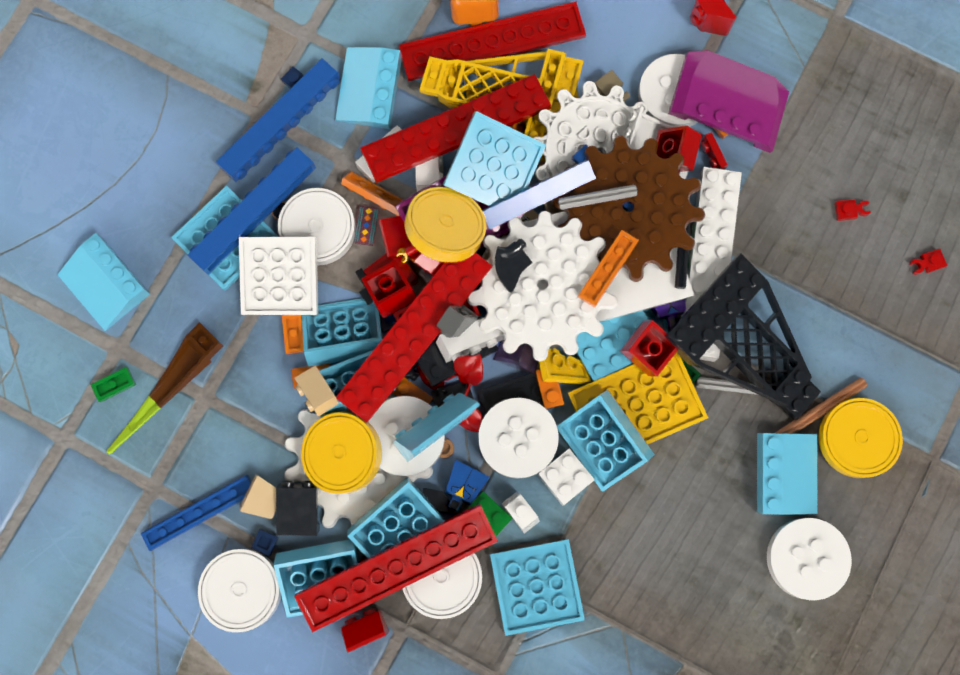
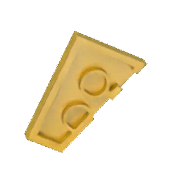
(563, 369)

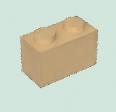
(315, 388)

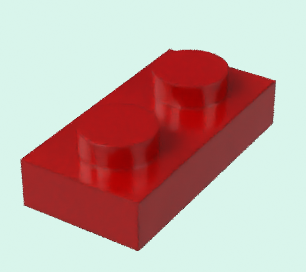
(711, 147)

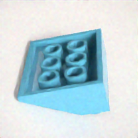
(369, 86)
(102, 282)
(341, 331)
(435, 425)
(605, 440)
(786, 473)
(394, 519)
(311, 565)

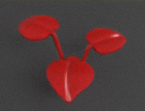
(469, 371)

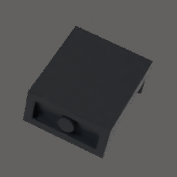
(297, 509)

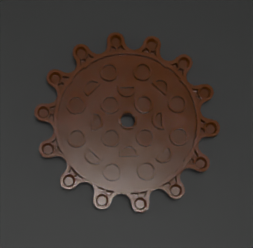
(659, 209)

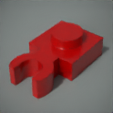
(849, 209)
(930, 262)

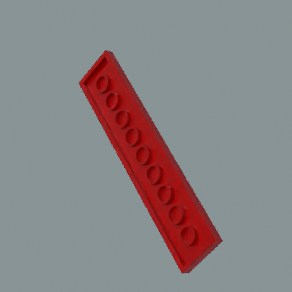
(496, 38)
(445, 131)
(411, 336)
(395, 568)

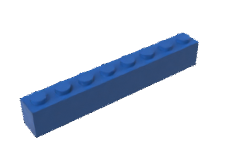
(279, 120)
(252, 210)

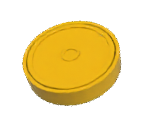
(445, 224)
(860, 438)
(341, 453)

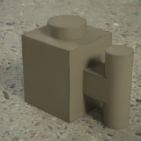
(608, 81)

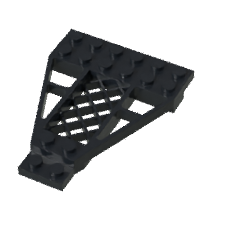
(716, 310)

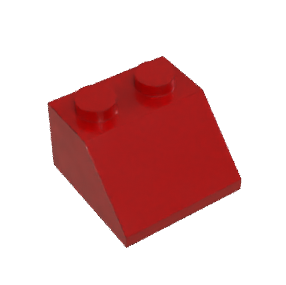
(712, 17)
(389, 288)
(364, 630)

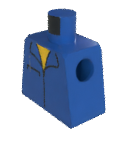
(464, 485)

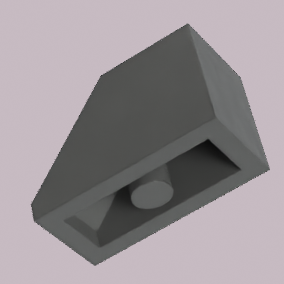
(456, 320)

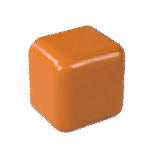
(474, 11)

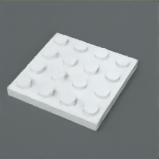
(278, 275)

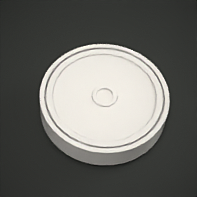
(658, 89)
(319, 215)
(391, 419)
(518, 438)
(809, 559)
(239, 590)
(447, 590)

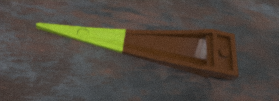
(187, 363)

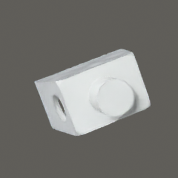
(521, 512)

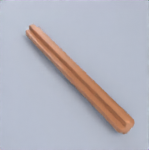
(824, 407)

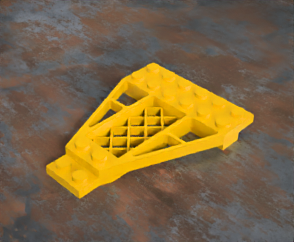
(446, 78)

